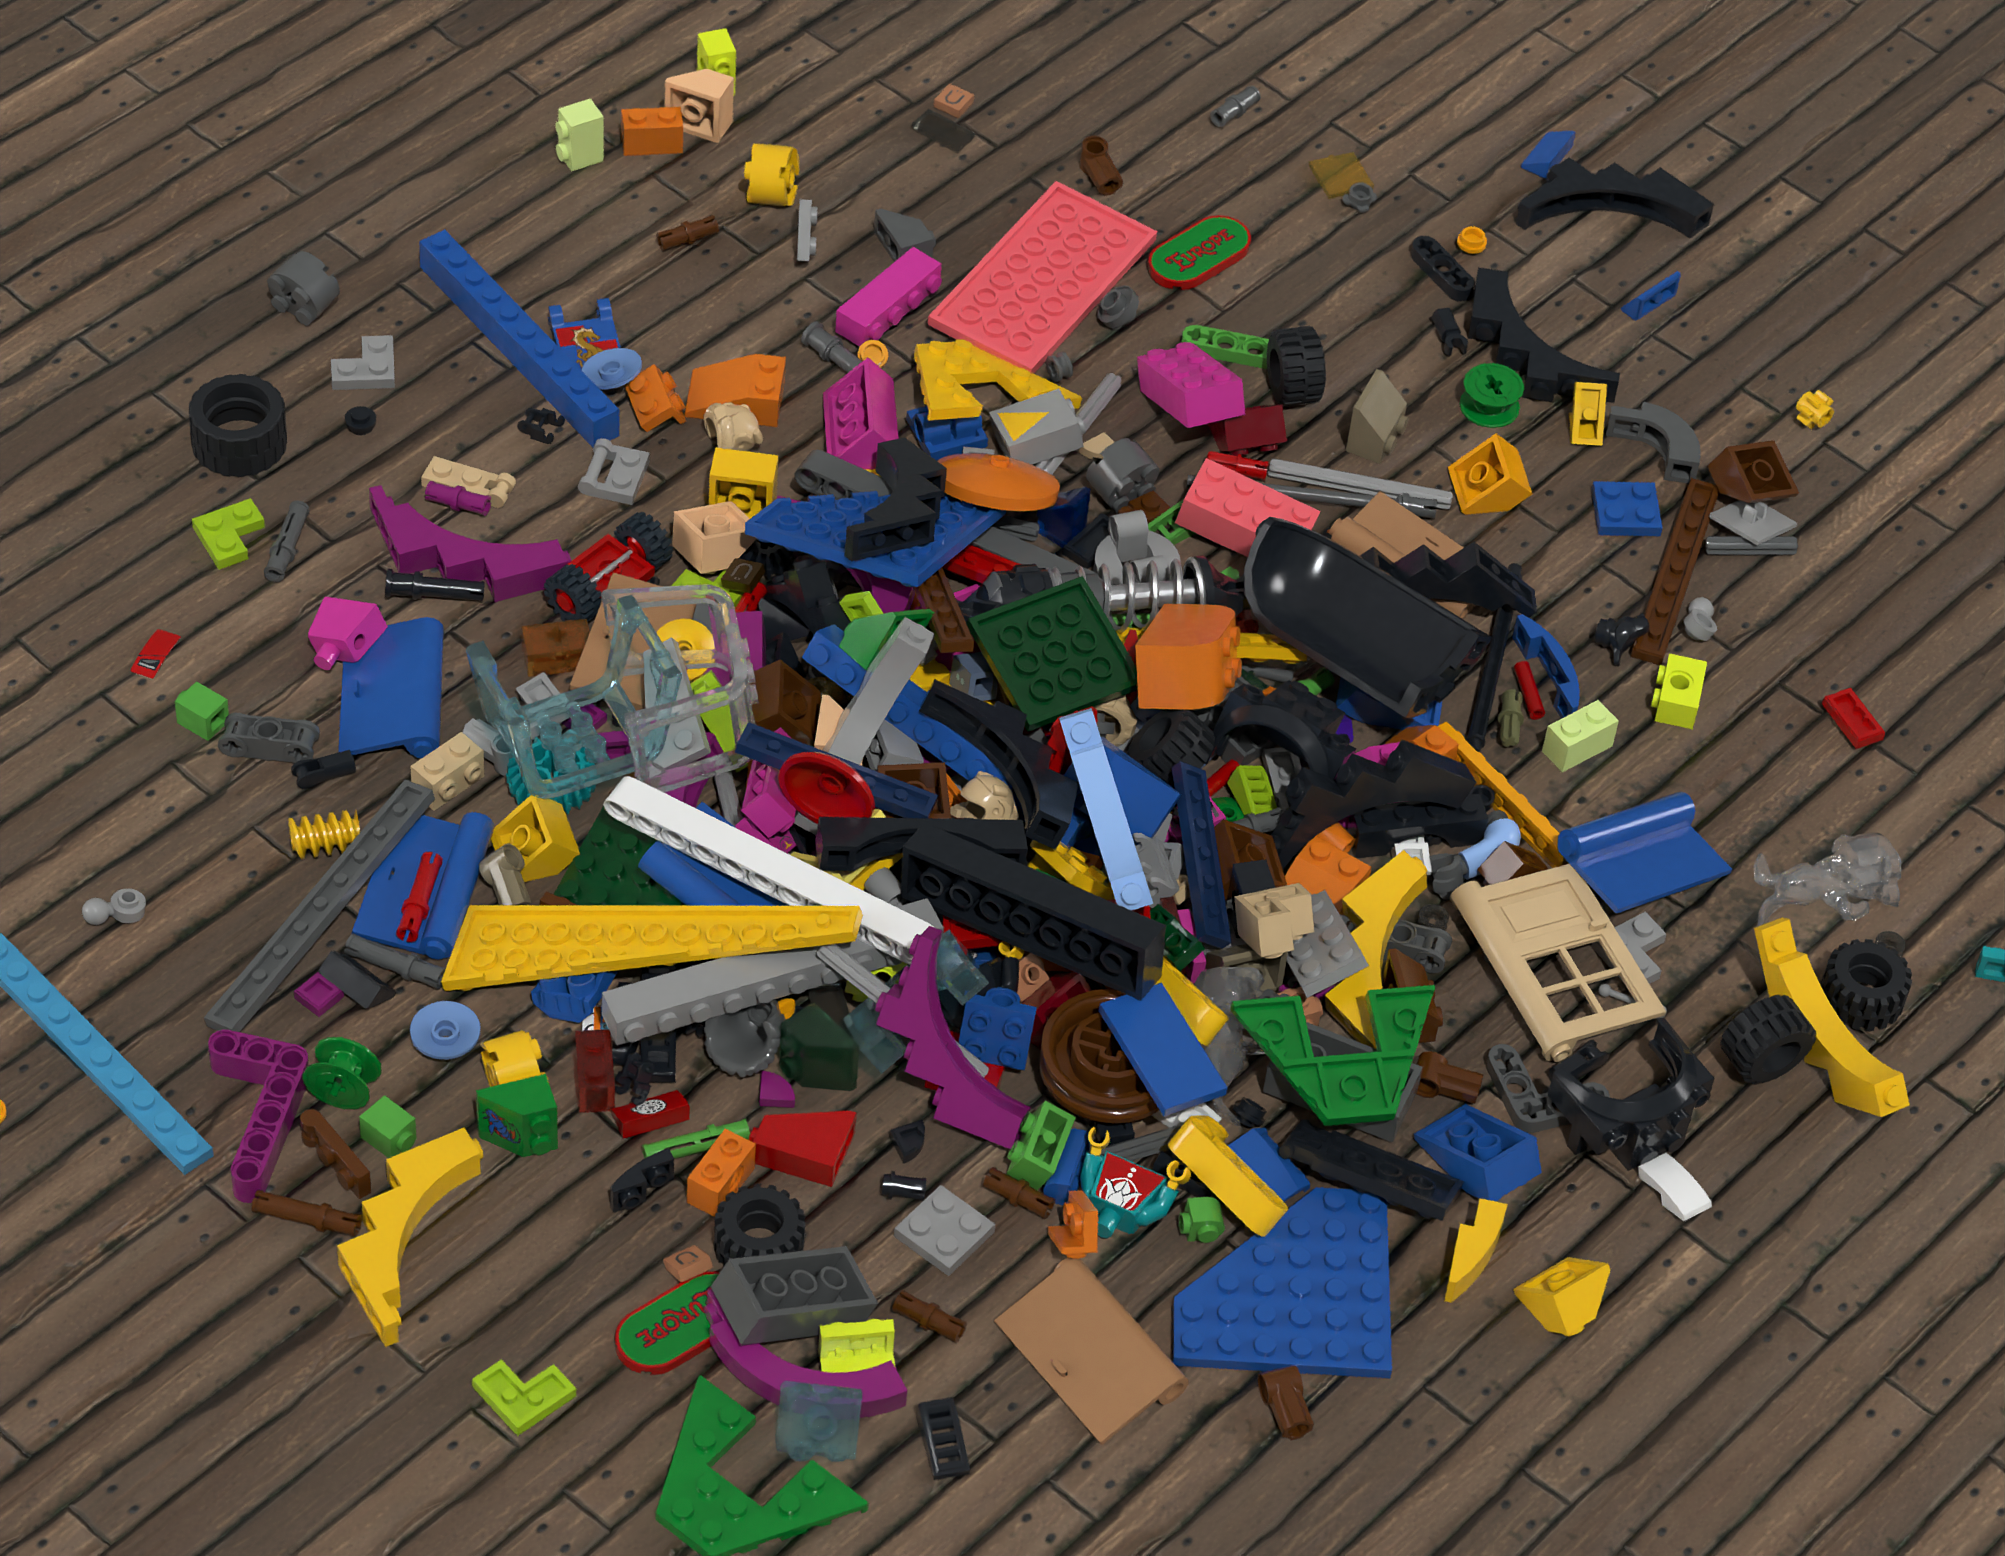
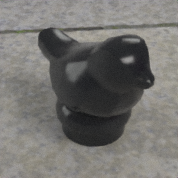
(1620, 633)

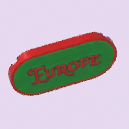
(1199, 252)
(667, 1328)

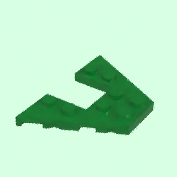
(1345, 1085)
(718, 1516)

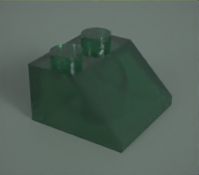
(818, 1051)

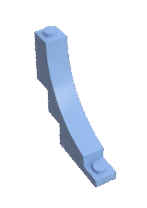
(1105, 810)

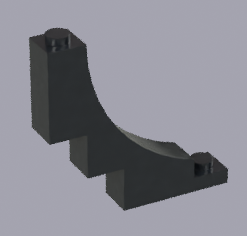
(909, 512)
(1465, 577)

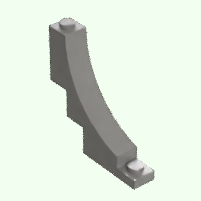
(874, 699)

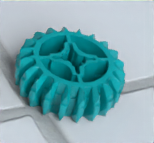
(545, 765)

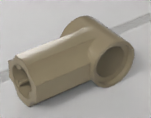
(503, 872)

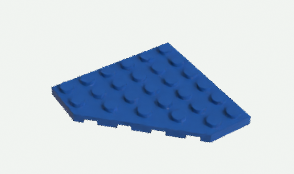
(822, 522)
(1298, 1296)

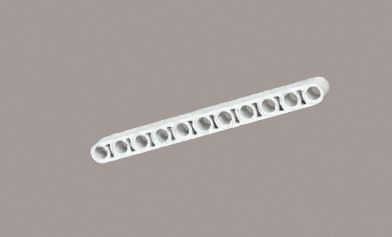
(759, 864)

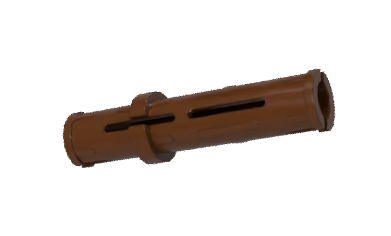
(307, 1213)

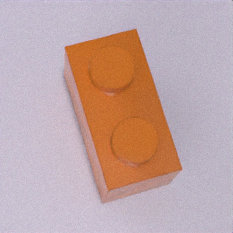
(652, 131)

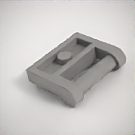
(624, 476)

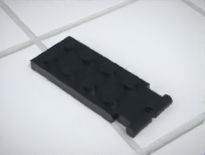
(1373, 1170)

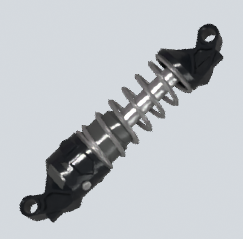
(1194, 585)

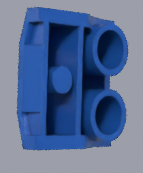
(571, 996)
(1264, 1159)

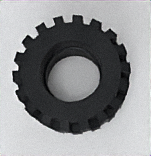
(1296, 366)
(1172, 738)
(1870, 965)
(1768, 1039)
(758, 1209)

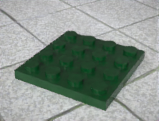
(1054, 652)
(609, 871)

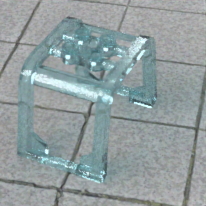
(514, 720)

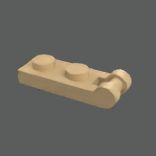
(473, 479)

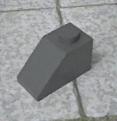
(901, 233)

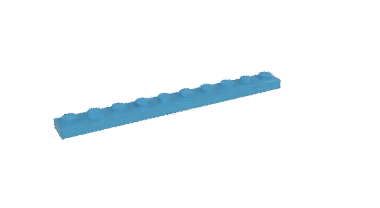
(101, 1061)

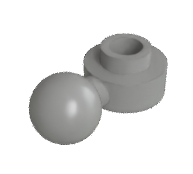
(1699, 621)
(125, 907)

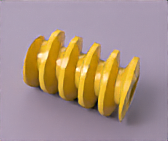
(323, 834)

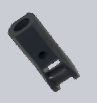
(317, 770)
(1578, 1065)
(1193, 1186)

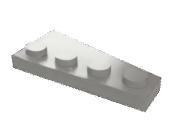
(687, 737)

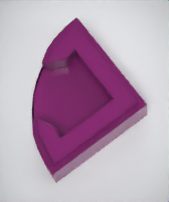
(776, 1091)

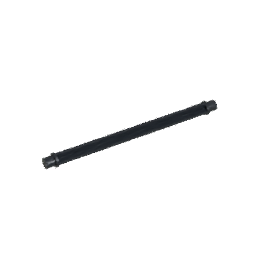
(1491, 672)

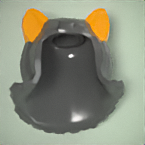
(747, 1038)

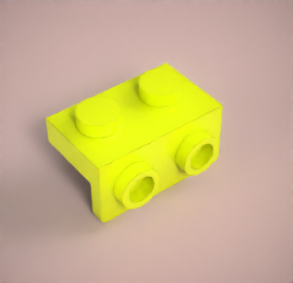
(855, 1345)

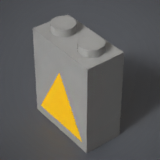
(1038, 428)

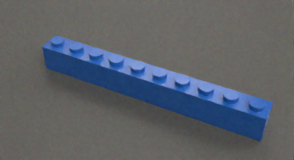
(519, 338)
(932, 735)

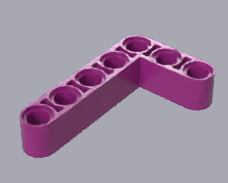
(280, 1070)

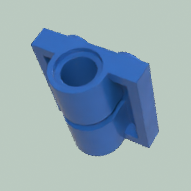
(946, 436)
(998, 1028)

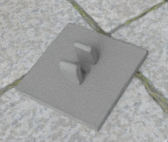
(1753, 521)

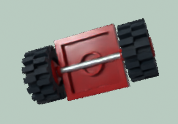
(635, 553)

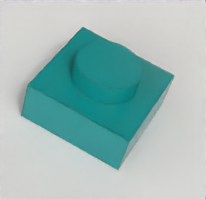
(1991, 964)

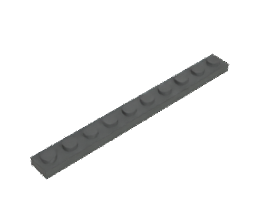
(319, 908)

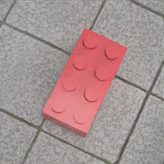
(1231, 507)

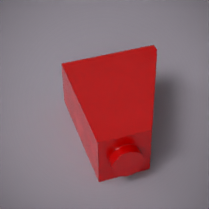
(805, 1143)

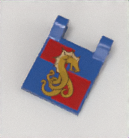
(585, 337)

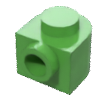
(1201, 1220)

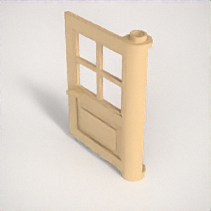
(1549, 916)

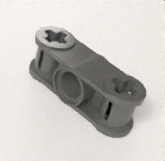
(268, 738)
(1418, 943)

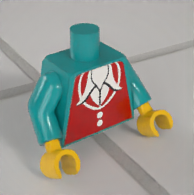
(1125, 1191)

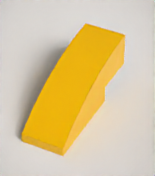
(1474, 1247)

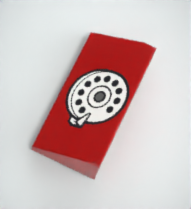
(652, 1114)

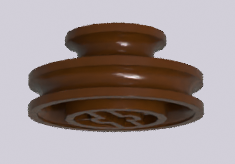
(1087, 1065)

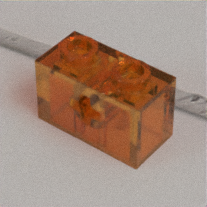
(554, 646)

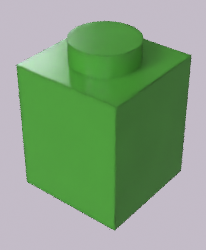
(201, 710)
(388, 1127)

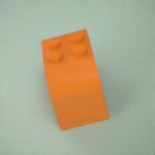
(1188, 657)

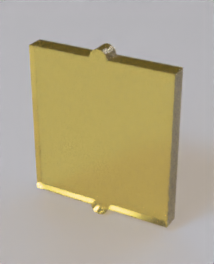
(1339, 173)

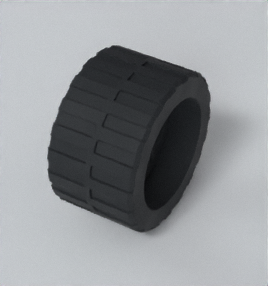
(231, 400)

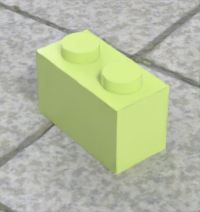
(580, 135)
(1580, 735)

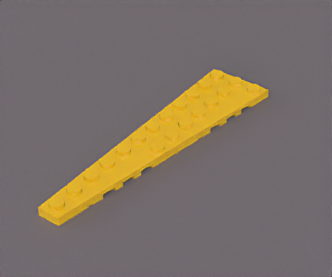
(568, 940)

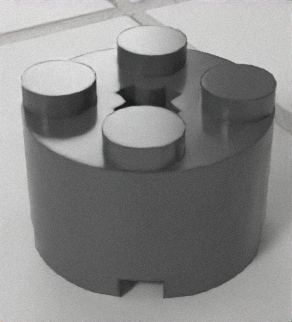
(302, 287)
(1123, 473)

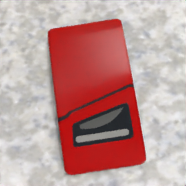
(154, 653)

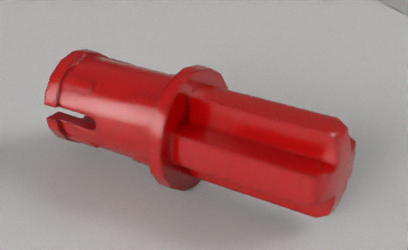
(1245, 466)

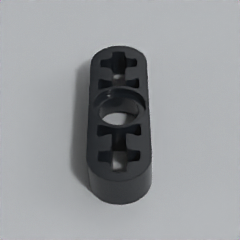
(1454, 283)

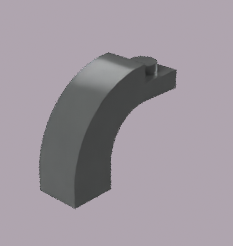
(1662, 431)

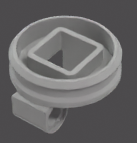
(1131, 541)

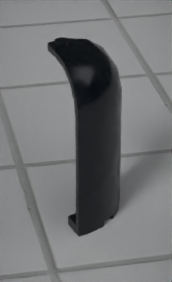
(1357, 618)

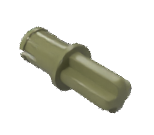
(1510, 717)

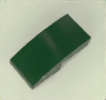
(1179, 944)

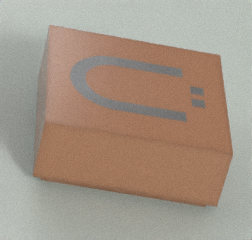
(954, 100)
(688, 1263)

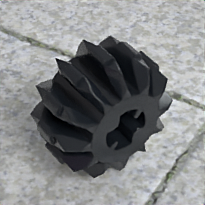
(773, 556)

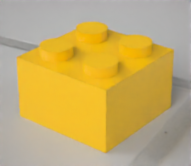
(744, 479)

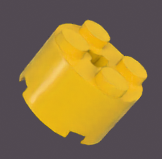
(772, 174)
(511, 1058)

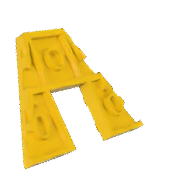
(949, 364)

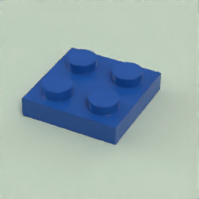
(1626, 508)

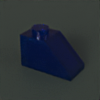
(1066, 516)

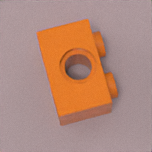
(720, 1171)

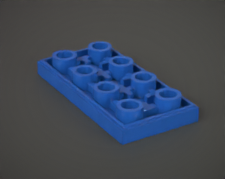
(1163, 1050)

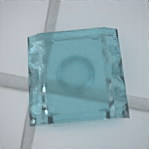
(818, 1421)

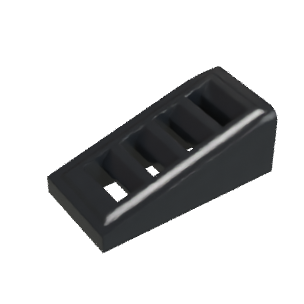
(936, 1416)

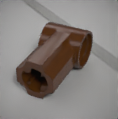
(1099, 166)
(1446, 1079)
(1284, 1393)

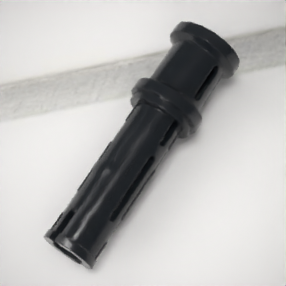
(417, 586)

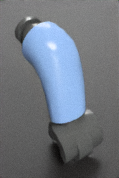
(1451, 868)

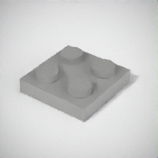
(944, 1230)

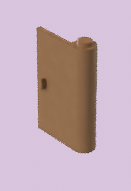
(1395, 534)
(597, 648)
(1088, 1333)

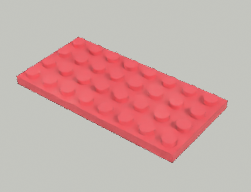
(1043, 277)

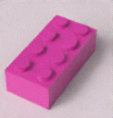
(1190, 385)

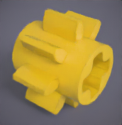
(1814, 409)

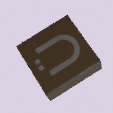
(743, 575)

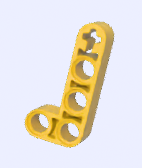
(1206, 1154)

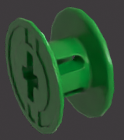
(1491, 395)
(342, 1073)

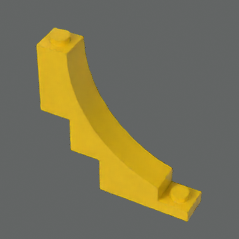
(1374, 910)
(1853, 1072)
(417, 1182)

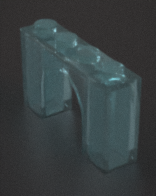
(955, 972)

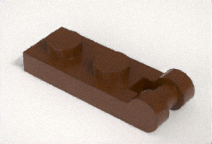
(335, 1152)

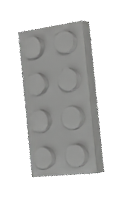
(1326, 953)

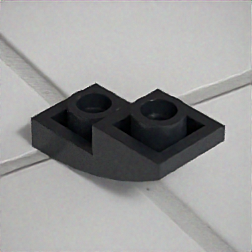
(632, 1185)

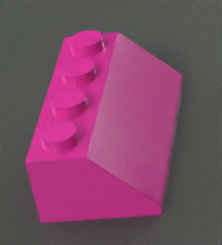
(860, 414)

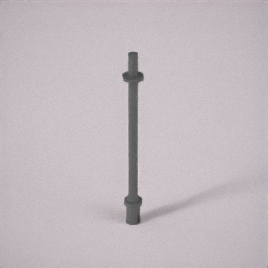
(1413, 504)

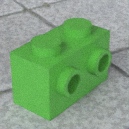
(1040, 1145)

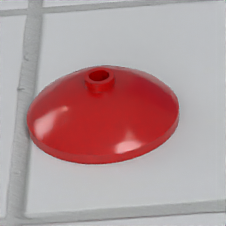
(825, 787)

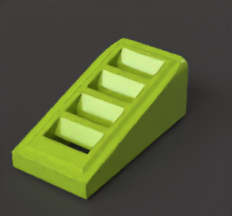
(1252, 789)

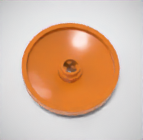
(999, 482)

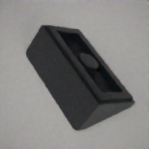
(355, 980)

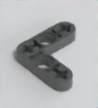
(1529, 1100)

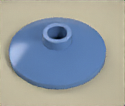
(613, 367)
(441, 1020)

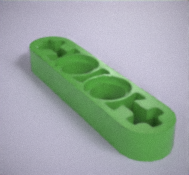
(1236, 354)

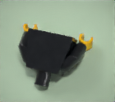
(999, 974)

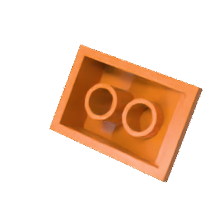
(747, 380)
(1329, 869)

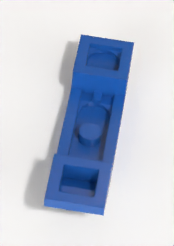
(1537, 642)

